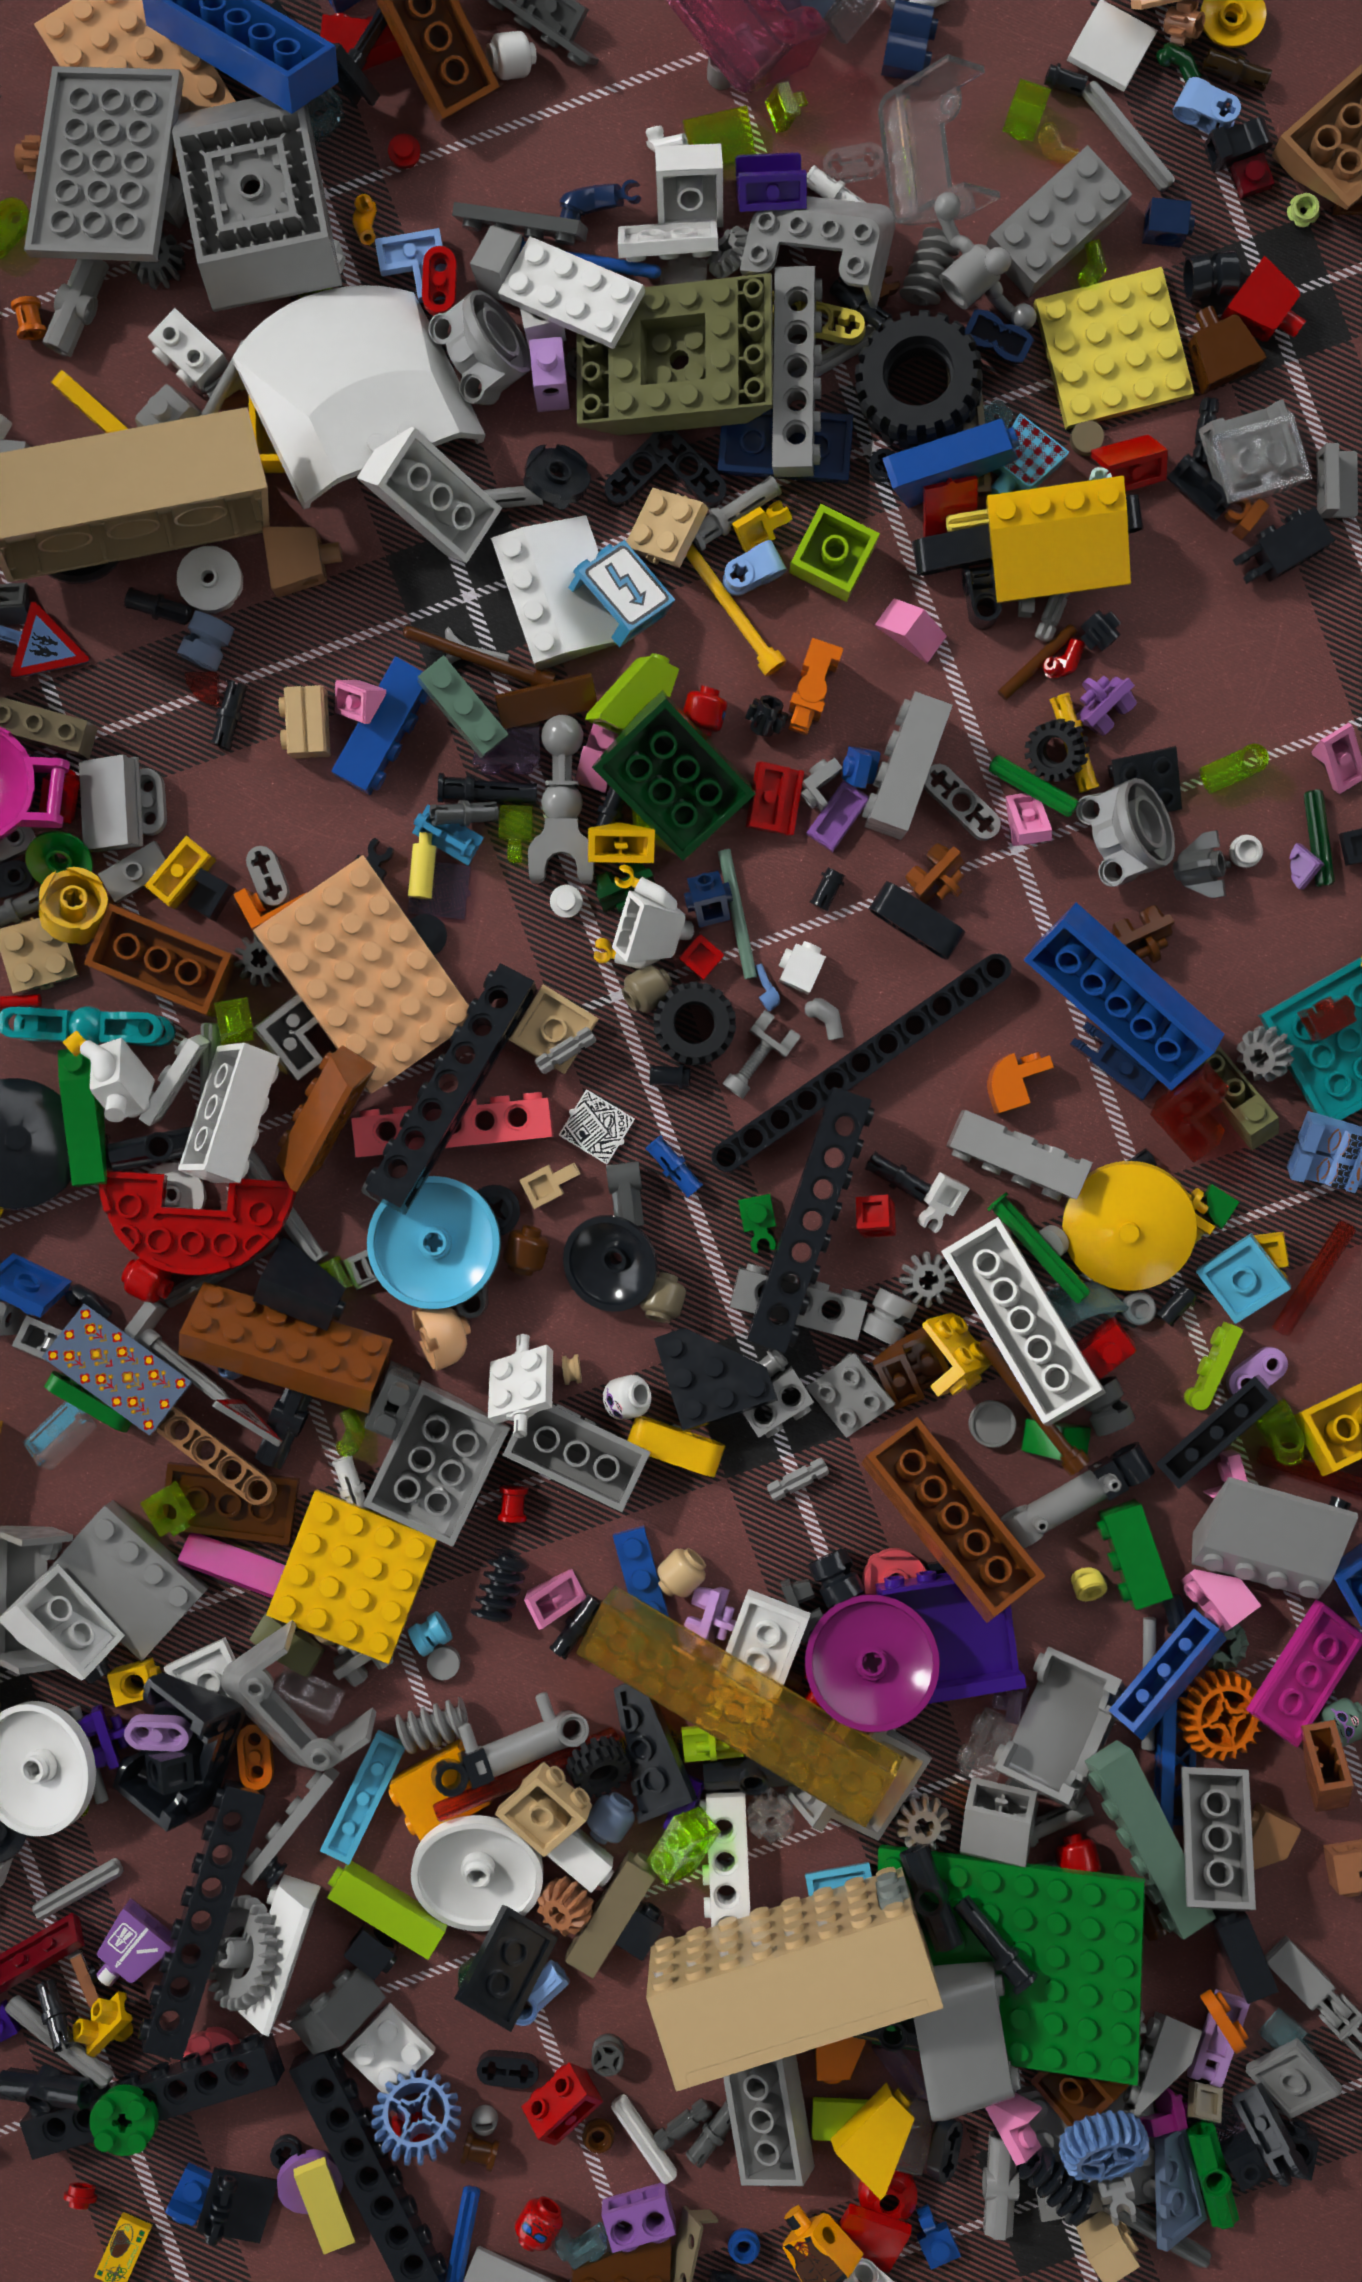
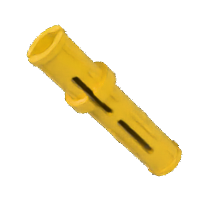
(1064, 709)

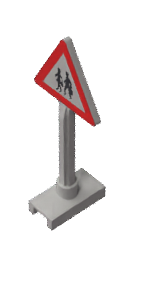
(142, 1331)

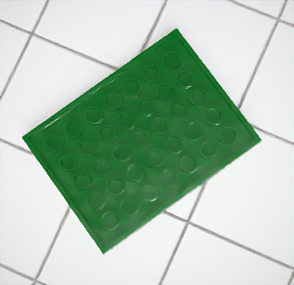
(1082, 1941)

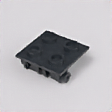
(1156, 768)
(236, 2206)

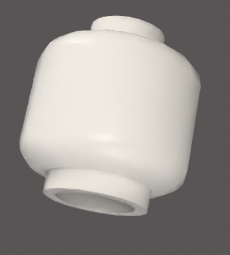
(511, 55)

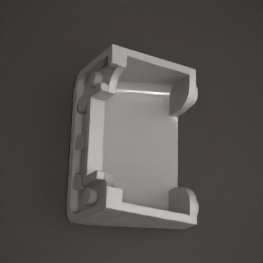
(1061, 1728)
(965, 2043)

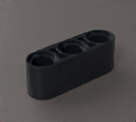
(916, 920)

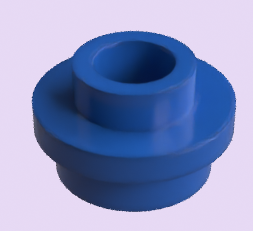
(747, 2254)

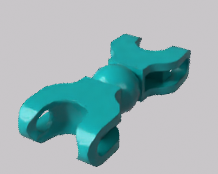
(90, 1022)

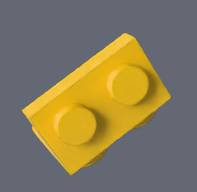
(961, 1350)

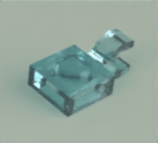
(1282, 2029)

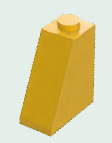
(876, 2138)

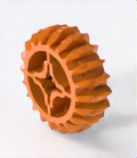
(1204, 1707)

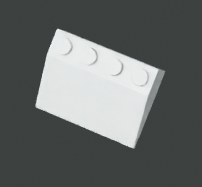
(538, 571)

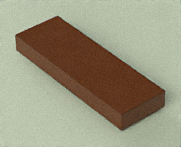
(546, 701)

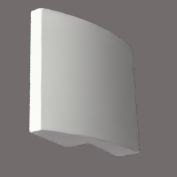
(1112, 45)

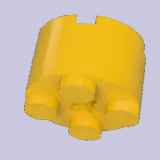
(58, 896)

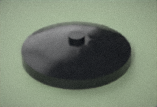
(31, 1144)

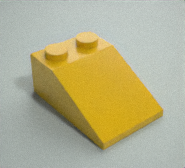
(1334, 1430)

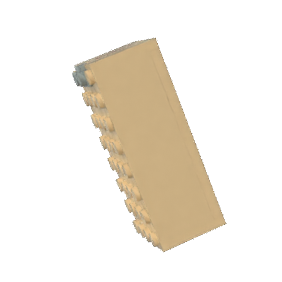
(790, 1978)

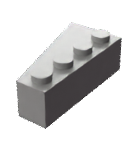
(1018, 1155)

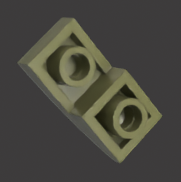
(303, 1651)

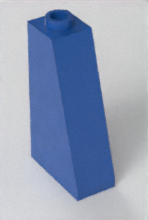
(953, 456)

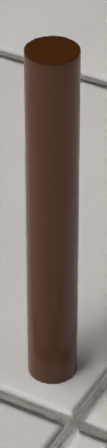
(1037, 661)

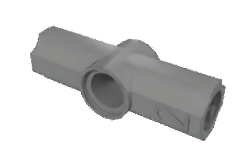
(75, 305)
(999, 2189)

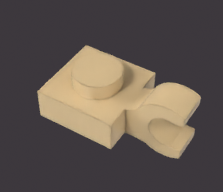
(545, 1184)

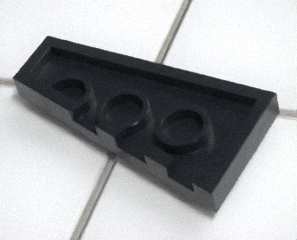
(656, 1766)

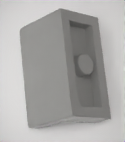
(1337, 482)

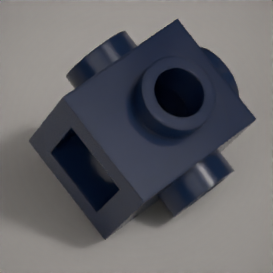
(708, 898)

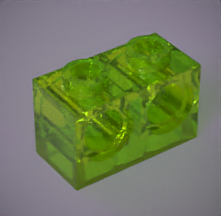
(683, 1845)

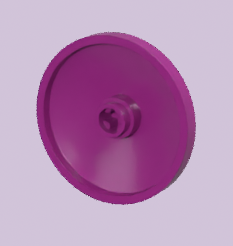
(872, 1663)

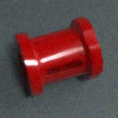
(512, 1503)

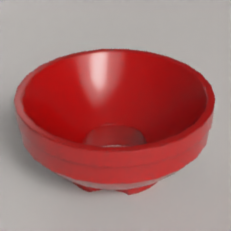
(901, 2186)

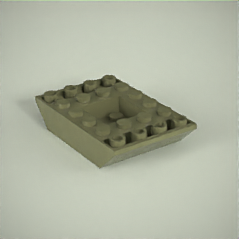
(729, 371)

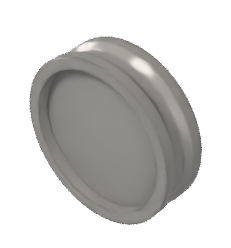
(992, 1423)

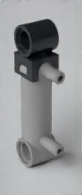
(1103, 1480)
(483, 1763)

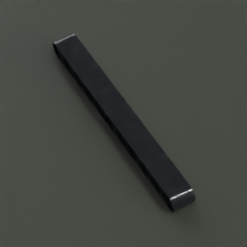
(870, 1048)

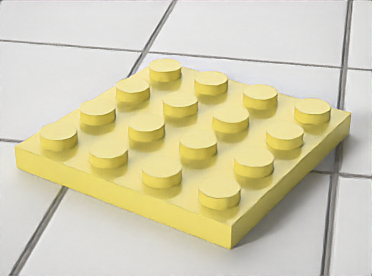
(1113, 348)

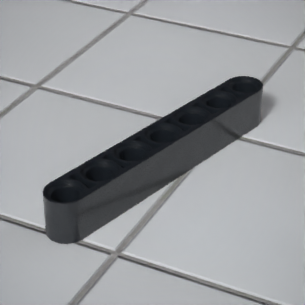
(973, 545)

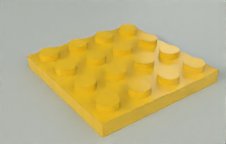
(352, 1576)

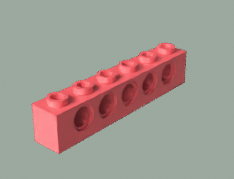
(538, 1124)

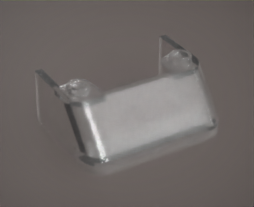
(916, 143)

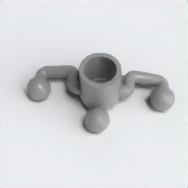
(977, 268)

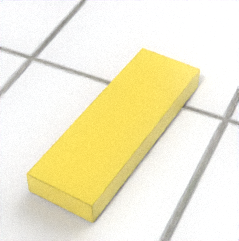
(324, 2205)

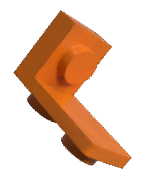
(253, 907)

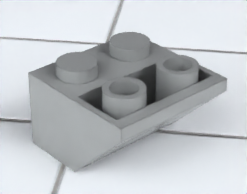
(999, 1822)

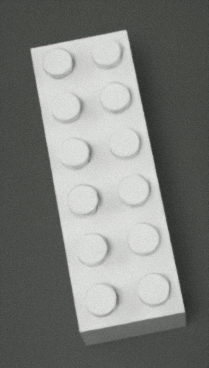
(1023, 1322)

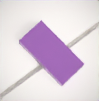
(838, 816)

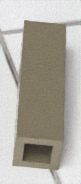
(611, 1914)

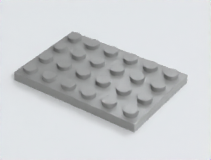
(104, 164)

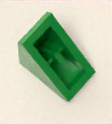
(1038, 1443)

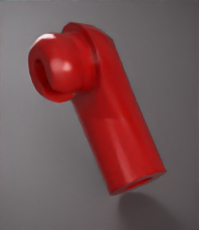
(1064, 664)

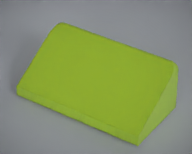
(831, 2115)

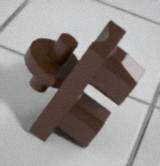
(1148, 938)

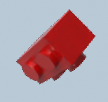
(561, 2103)

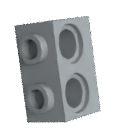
(780, 1410)

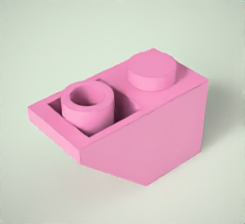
(1221, 1597)

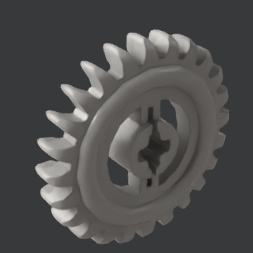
(250, 1951)

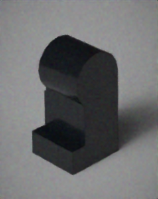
(1237, 143)

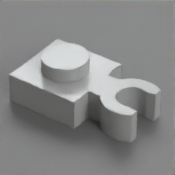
(1119, 2195)

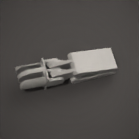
(1313, 1988)

